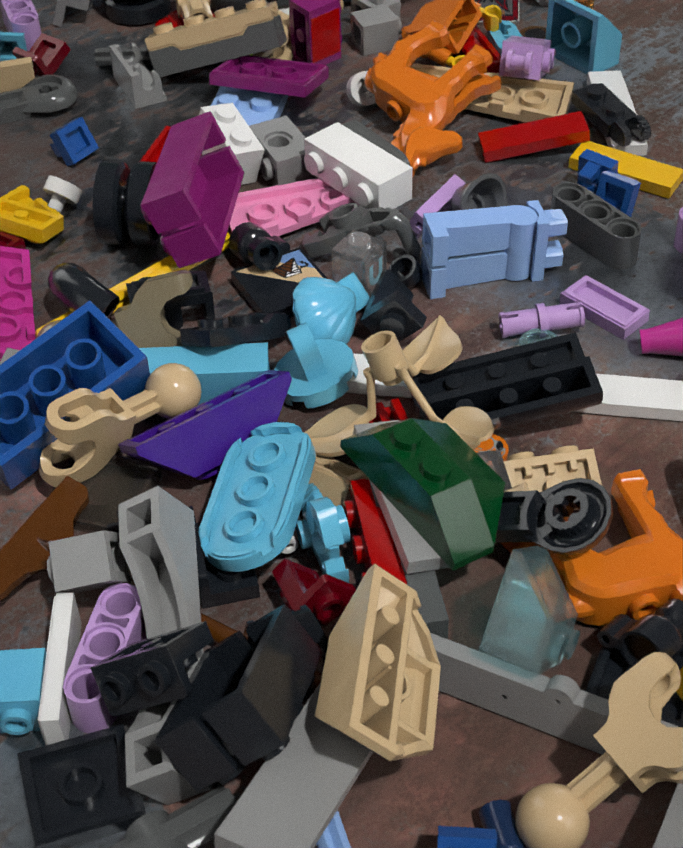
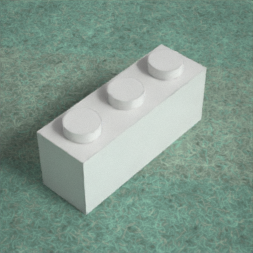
(358, 168)

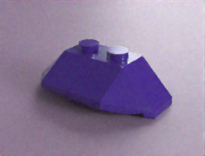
(201, 436)

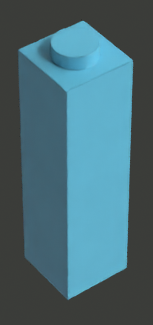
(215, 367)

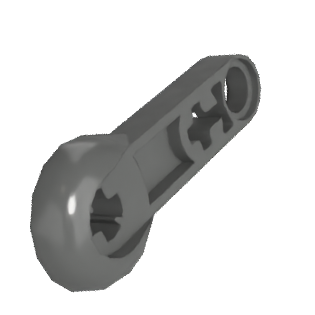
(41, 94)

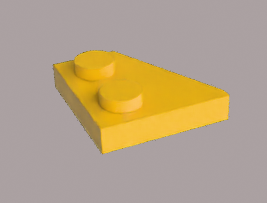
(27, 217)

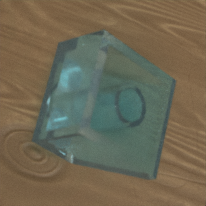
(531, 614)

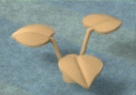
(389, 364)

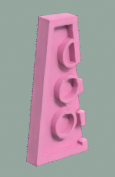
(286, 206)

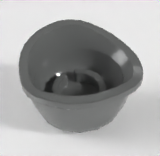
(482, 192)

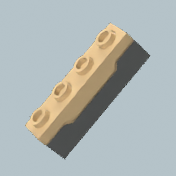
(215, 39)

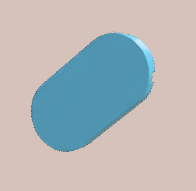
(257, 497)

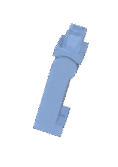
(489, 245)

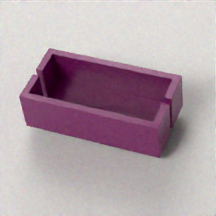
(193, 194)

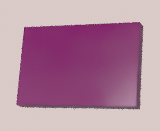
(270, 75)

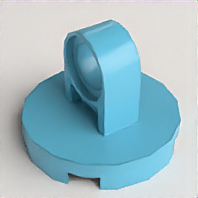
(316, 368)

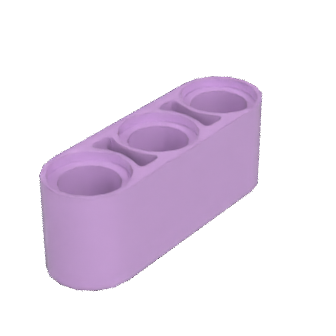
(21, 17)
(112, 626)

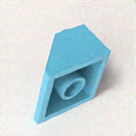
(582, 36)

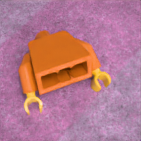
(459, 19)

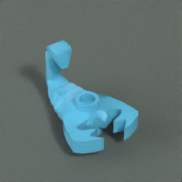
(323, 530)

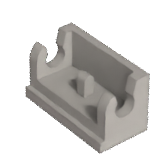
(135, 79)

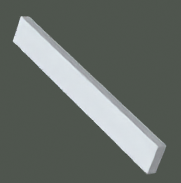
(621, 394)

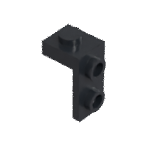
(392, 308)

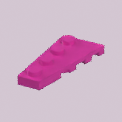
(16, 300)

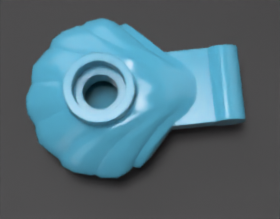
(329, 306)

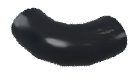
(75, 287)

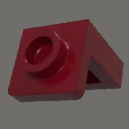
(45, 53)
(303, 586)

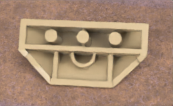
(382, 671)

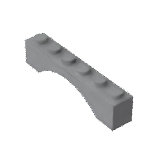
(162, 557)

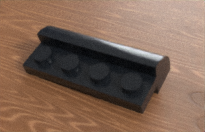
(515, 383)

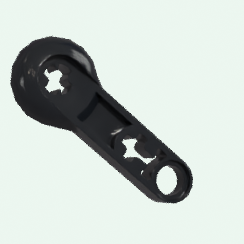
(540, 516)

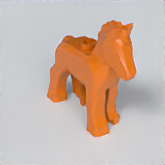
(423, 100)
(628, 577)

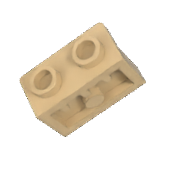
(548, 470)

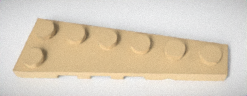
(518, 97)

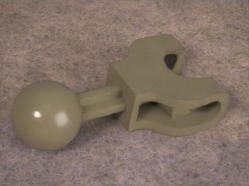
(144, 318)

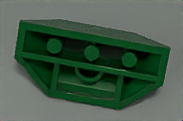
(434, 485)

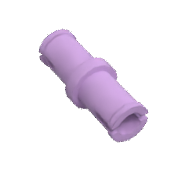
(542, 318)

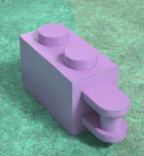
(526, 57)

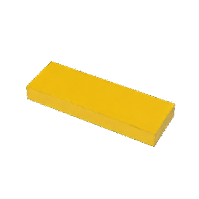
(654, 176)

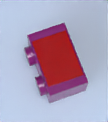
(315, 30)

